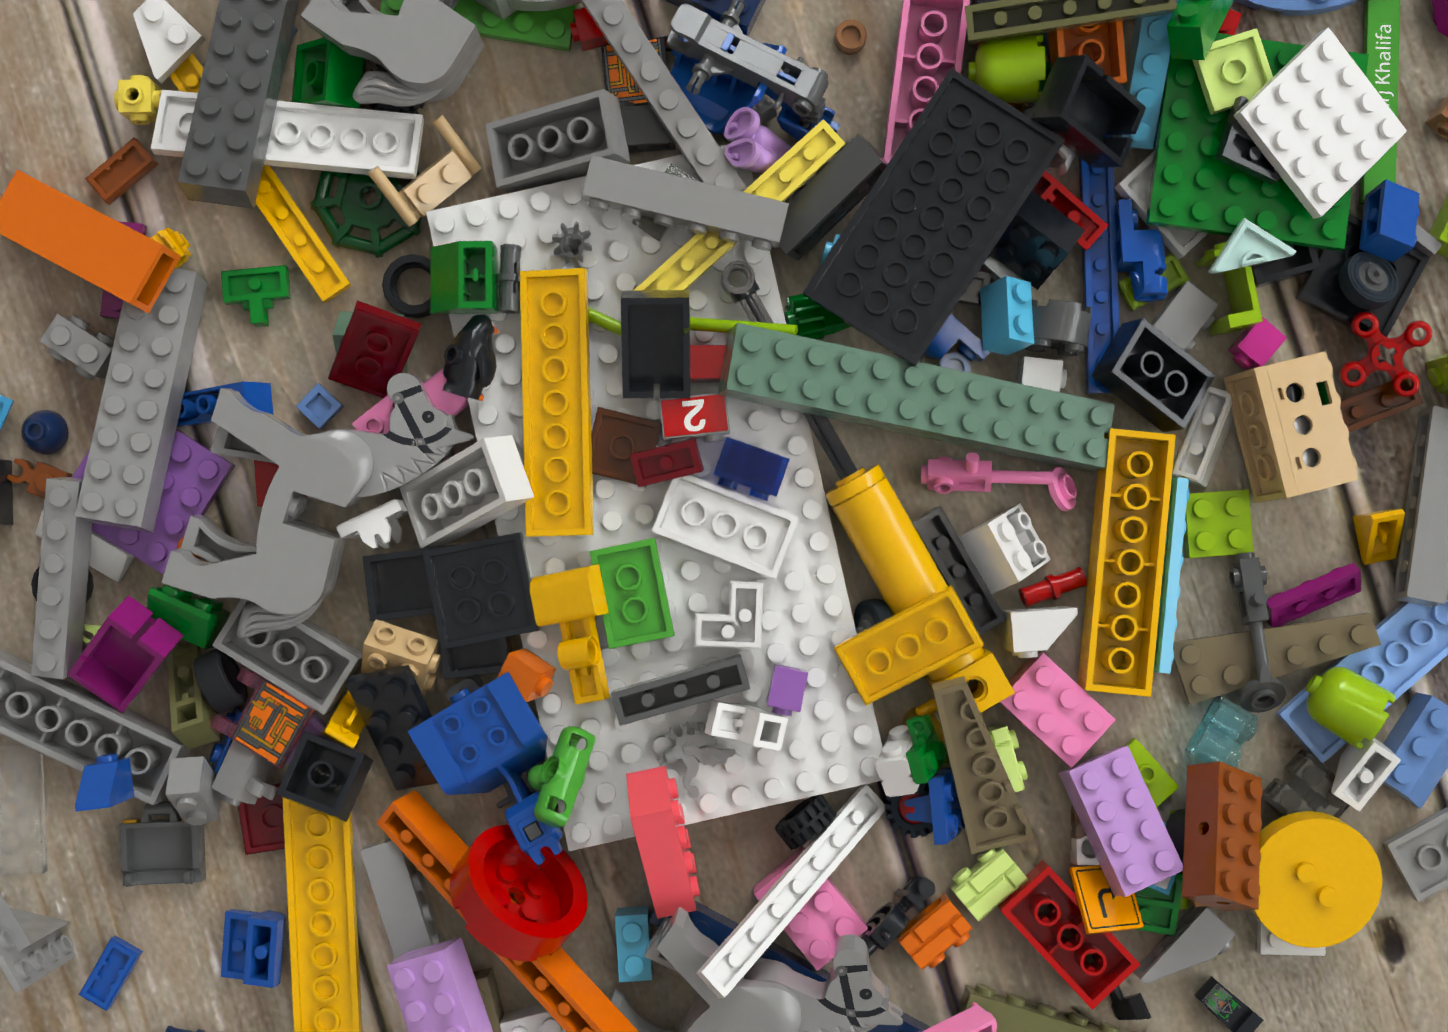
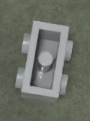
(73, 341)

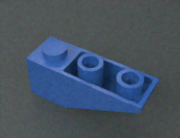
(199, 405)

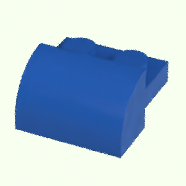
(253, 947)

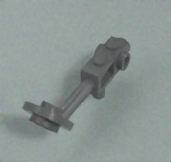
(1249, 579)

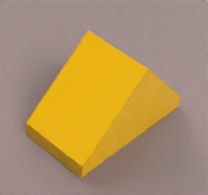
(1379, 534)

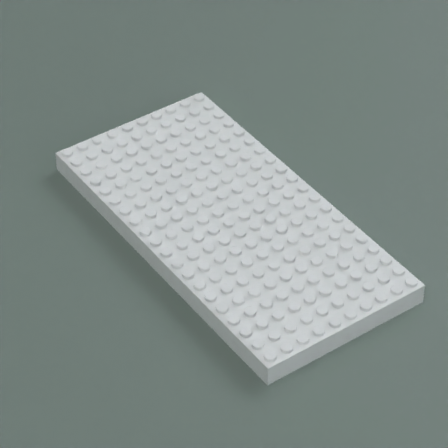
(803, 610)

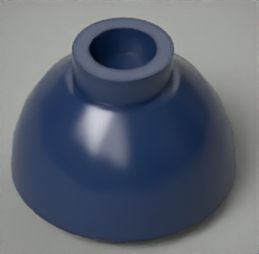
(44, 432)

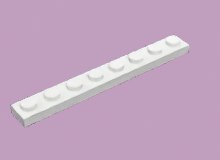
(790, 892)

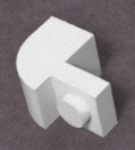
(746, 724)

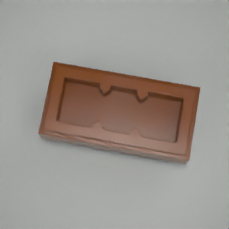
(121, 171)

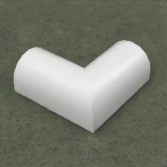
(740, 627)

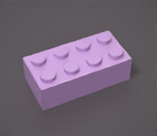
(1121, 821)
(438, 990)

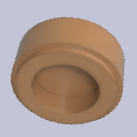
(850, 37)

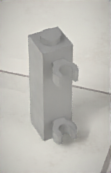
(243, 776)

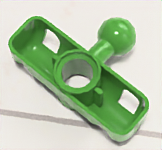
(561, 776)

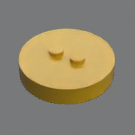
(1316, 879)

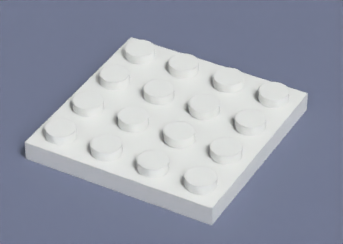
(1320, 123)

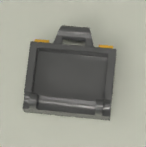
(161, 849)

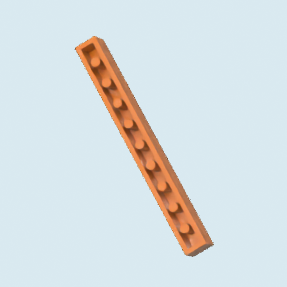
(551, 979)

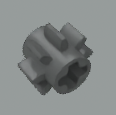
(568, 251)

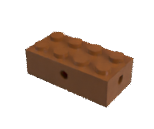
(1222, 837)

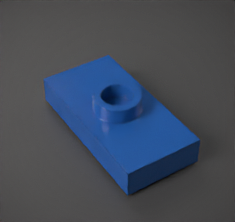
(110, 973)

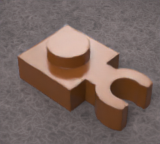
(37, 476)

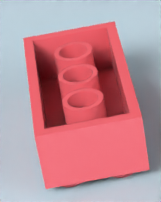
(662, 840)

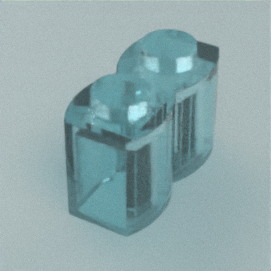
(1222, 732)

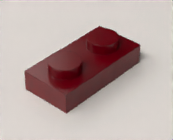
(666, 462)

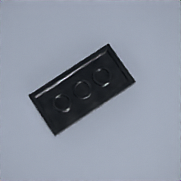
(389, 708)

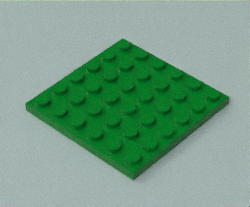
(1209, 196)

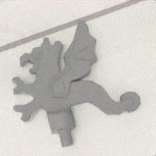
(688, 747)

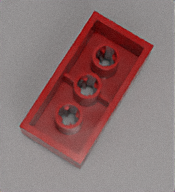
(1089, 980)

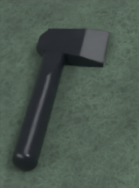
(1128, 1007)

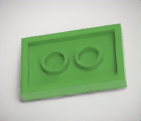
(634, 593)

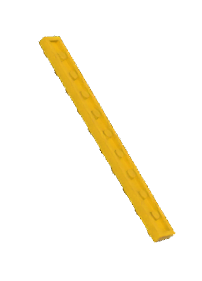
(282, 212)

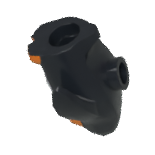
(471, 359)

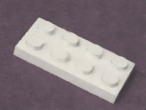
(726, 524)

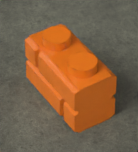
(934, 932)

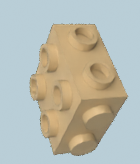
(394, 646)

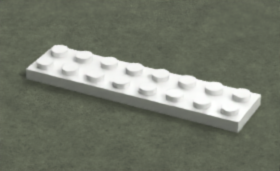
(312, 136)

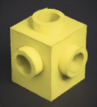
(138, 99)

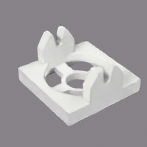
(376, 525)

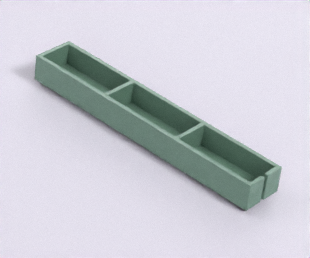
(914, 400)

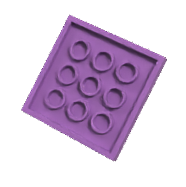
(188, 490)

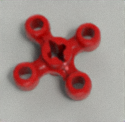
(1400, 346)

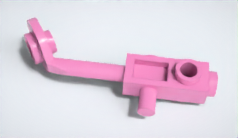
(974, 475)

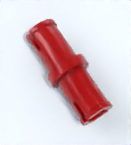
(1052, 587)

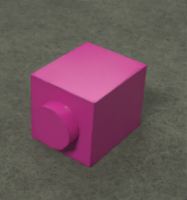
(1256, 345)

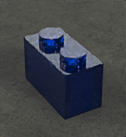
(750, 468)

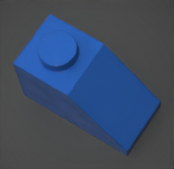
(105, 783)

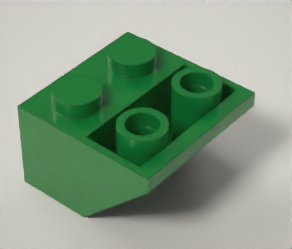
(464, 278)
(193, 617)

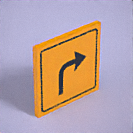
(1098, 905)

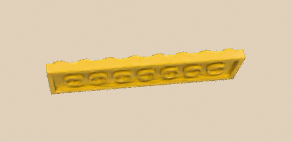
(556, 402)
(322, 921)

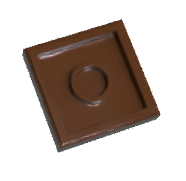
(615, 438)

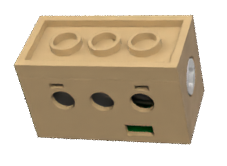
(1291, 428)

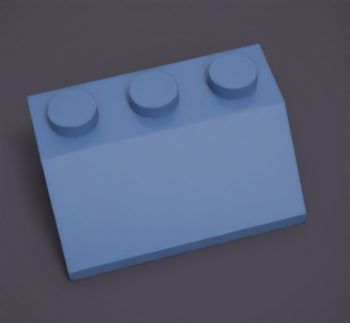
(1422, 746)

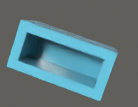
(1007, 315)
(632, 939)

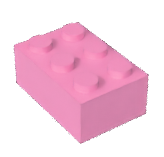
(1056, 709)
(820, 920)

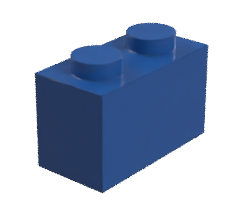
(1389, 221)

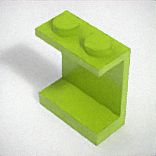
(1241, 296)

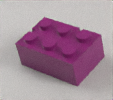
(124, 654)

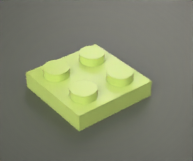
(1232, 70)

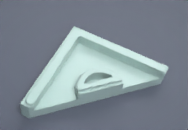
(1249, 247)

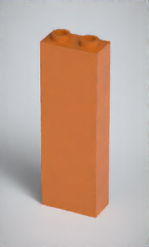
(85, 241)

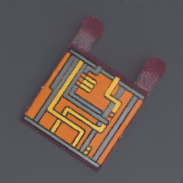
(269, 722)

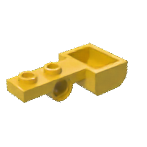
(573, 601)

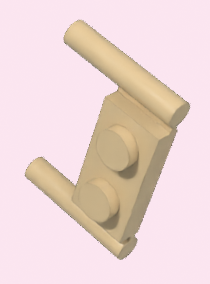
(435, 182)

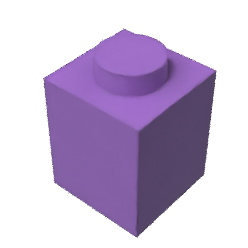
(786, 689)

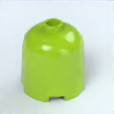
(1010, 68)
(1348, 704)

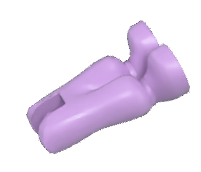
(752, 144)

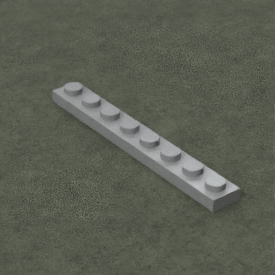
(663, 93)

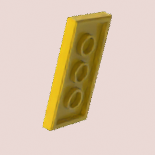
(909, 645)

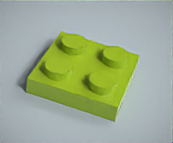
(1218, 524)

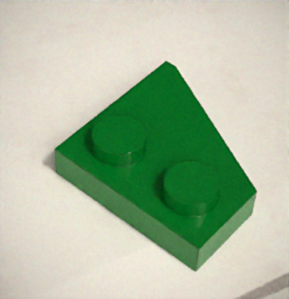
(1158, 910)

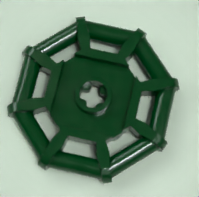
(359, 214)

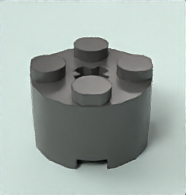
(1060, 327)

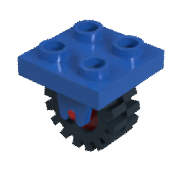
(928, 810)

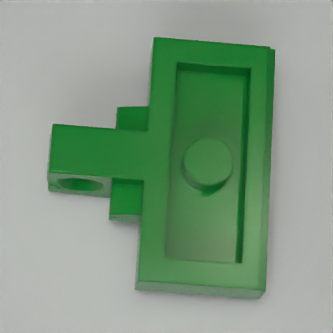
(256, 290)
(927, 751)

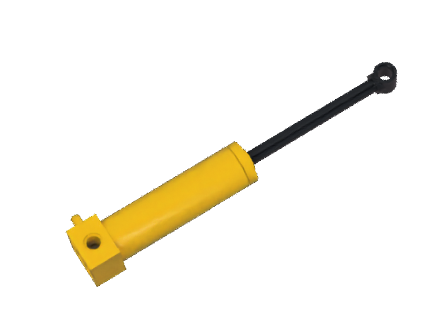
(883, 532)

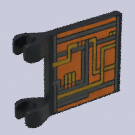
(619, 80)

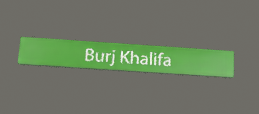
(1381, 42)

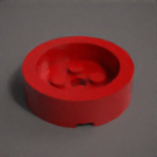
(548, 895)

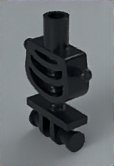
(891, 917)

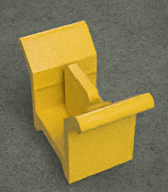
(345, 723)

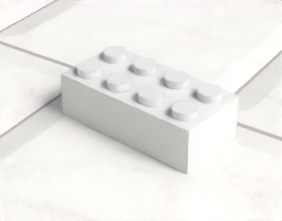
(466, 491)

